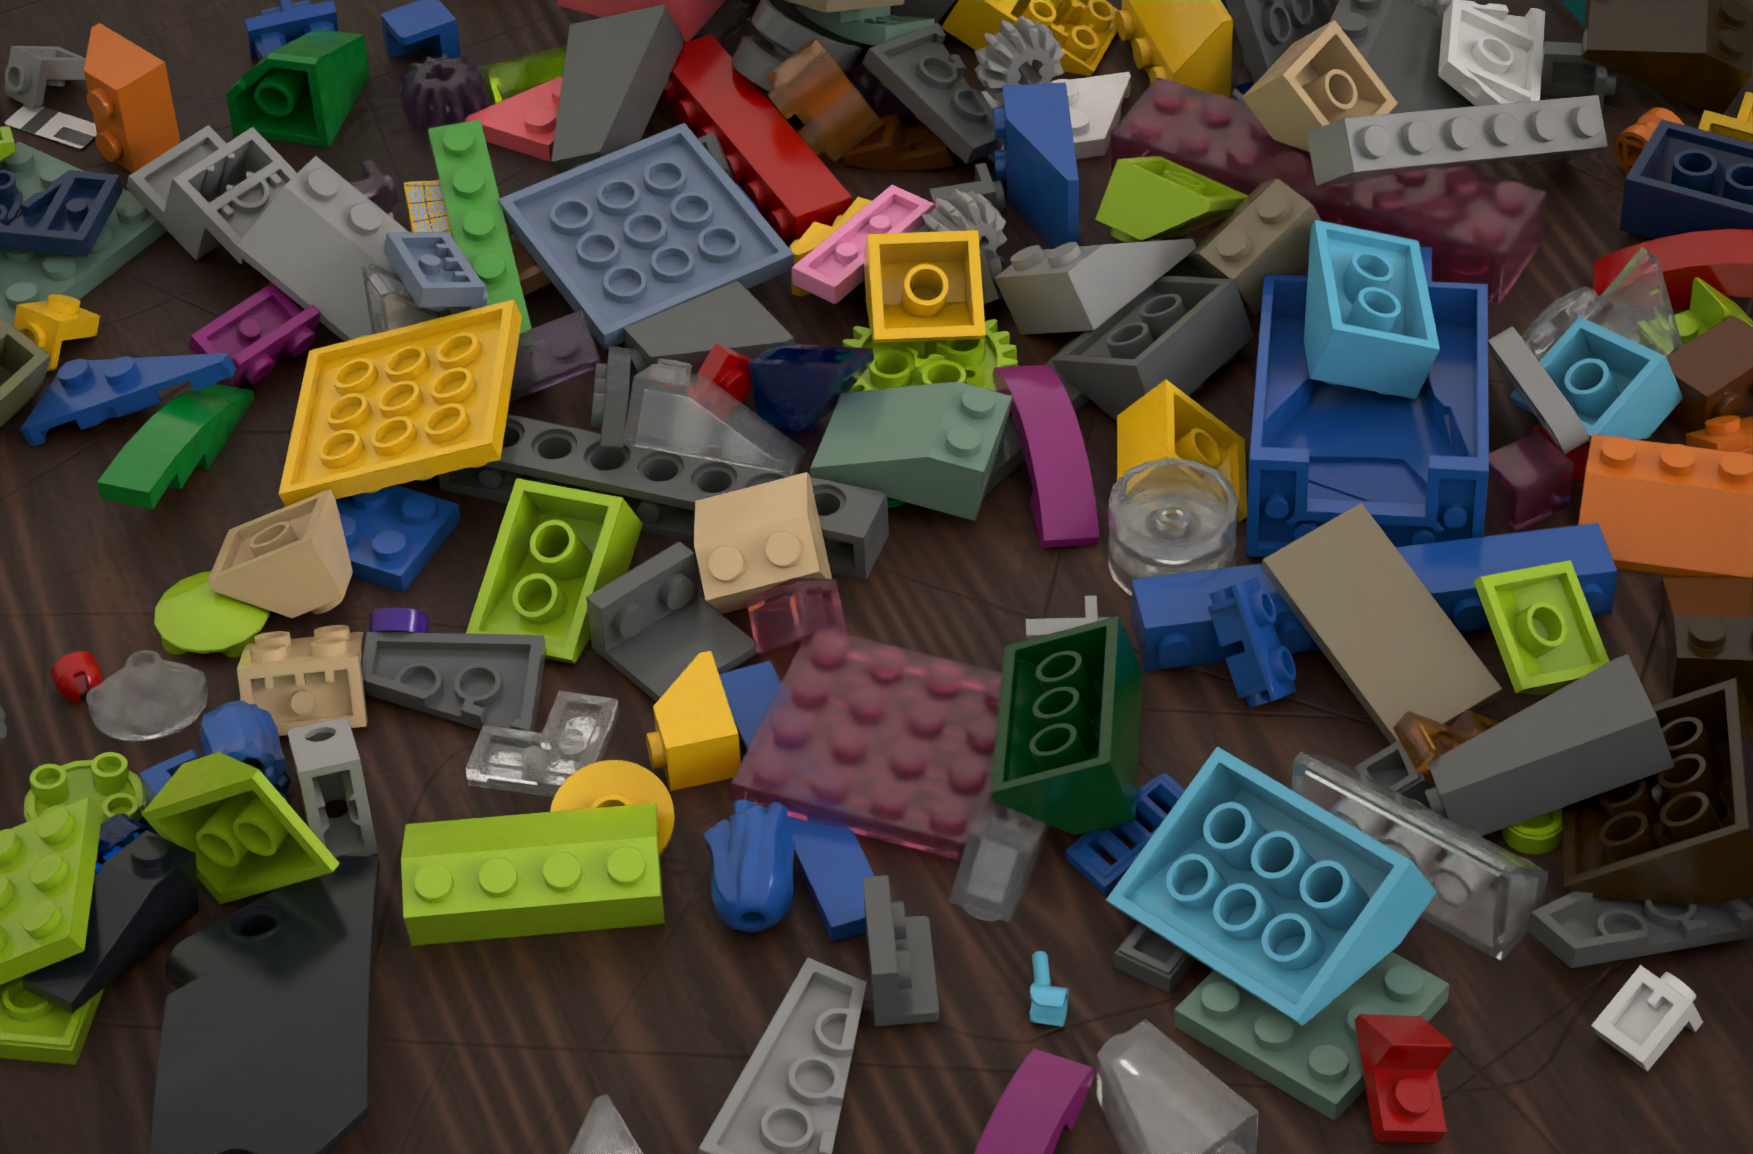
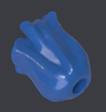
(248, 736)
(752, 866)

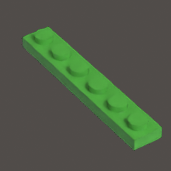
(474, 210)

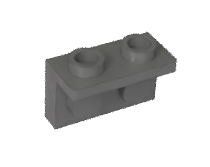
(898, 959)

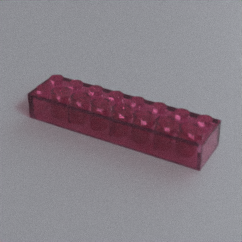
(1473, 221)

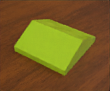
(1542, 626)

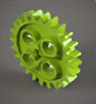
(934, 361)

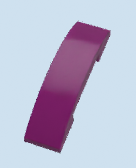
(1054, 455)

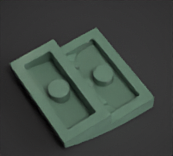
(866, 25)

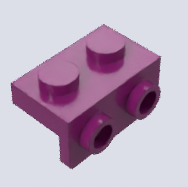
(258, 334)

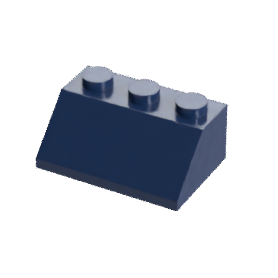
(1688, 184)

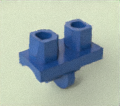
(286, 23)

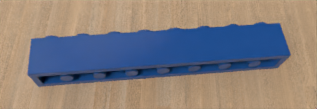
(1178, 631)

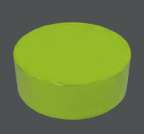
(1537, 834)

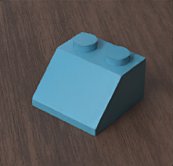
(1610, 381)

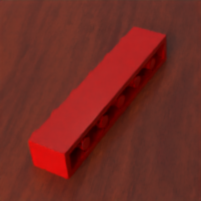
(759, 144)

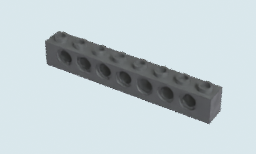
(665, 487)

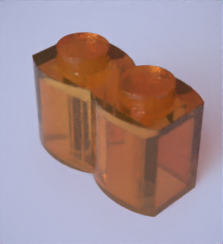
(823, 100)

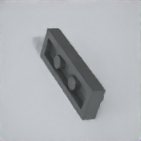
(611, 396)

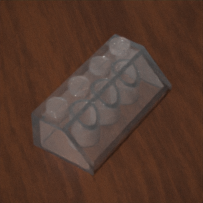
(1479, 886)

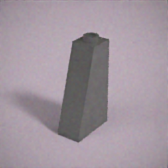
(612, 82)
(1553, 753)

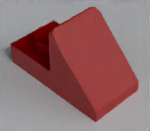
(1401, 1077)

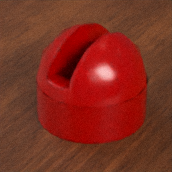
(76, 675)

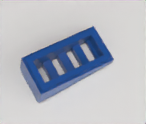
(1152, 806)

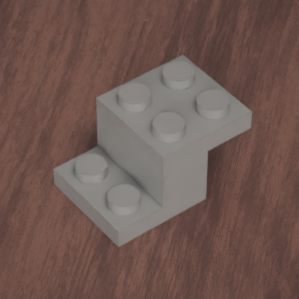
(211, 188)

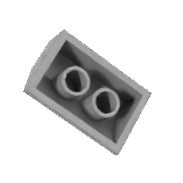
(317, 242)

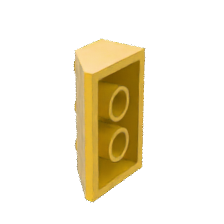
(1180, 41)

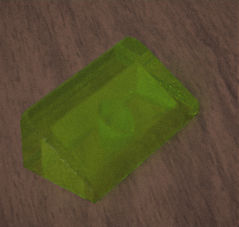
(523, 73)

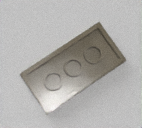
(1379, 623)

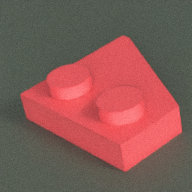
(524, 121)

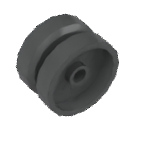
(782, 34)

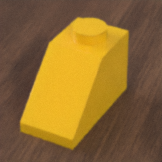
(694, 729)

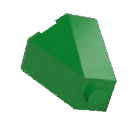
(301, 89)

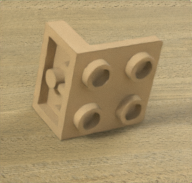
(305, 677)

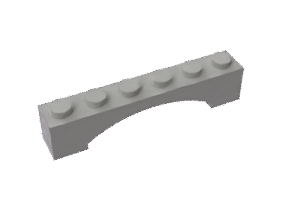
(1430, 139)

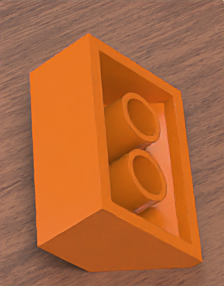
(1671, 507)

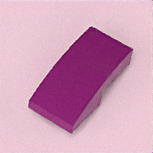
(1037, 1106)

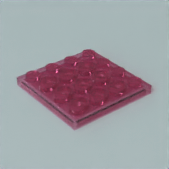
(877, 743)

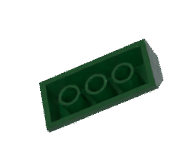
(1070, 728)

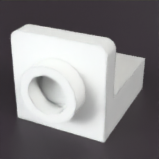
(1647, 1016)

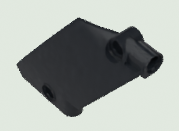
(271, 1022)

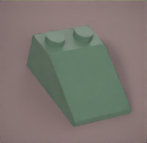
(917, 444)

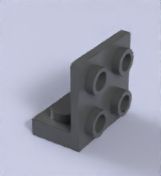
(657, 624)

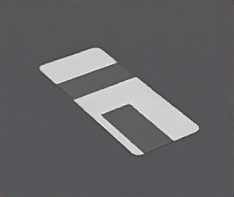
(53, 126)

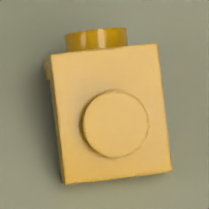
(55, 321)

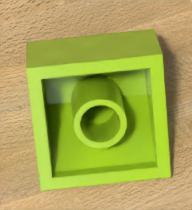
(1162, 200)

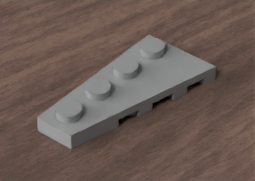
(798, 1072)

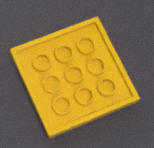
(403, 404)

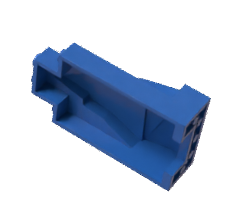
(1334, 446)

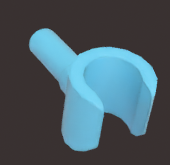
(1048, 1001)

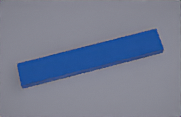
(824, 854)

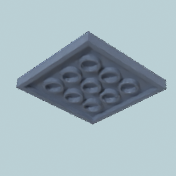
(644, 232)

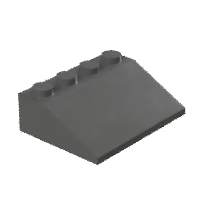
(1402, 49)

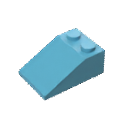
(1368, 311)

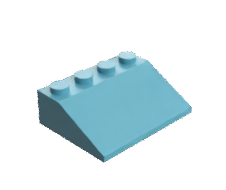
(1271, 889)

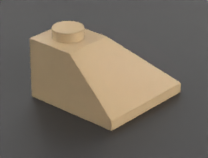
(287, 559)

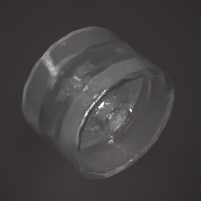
(1170, 521)

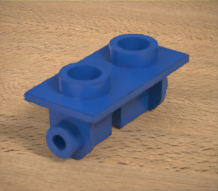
(1248, 615)

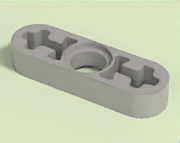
(1538, 390)

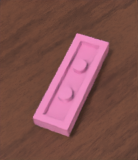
(838, 261)

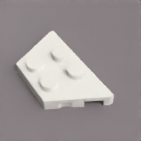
(1492, 53)
(1093, 110)

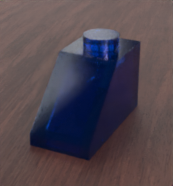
(804, 382)

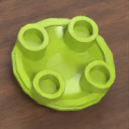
(204, 621)
(102, 779)

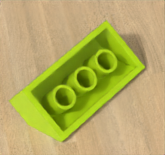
(532, 874)

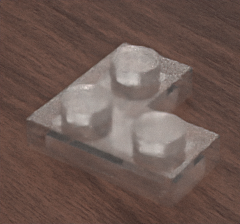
(541, 762)

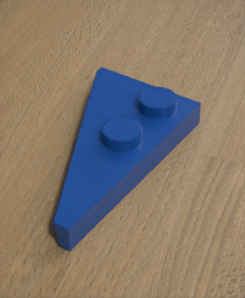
(116, 387)

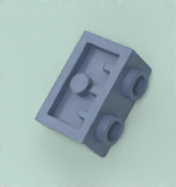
(435, 271)

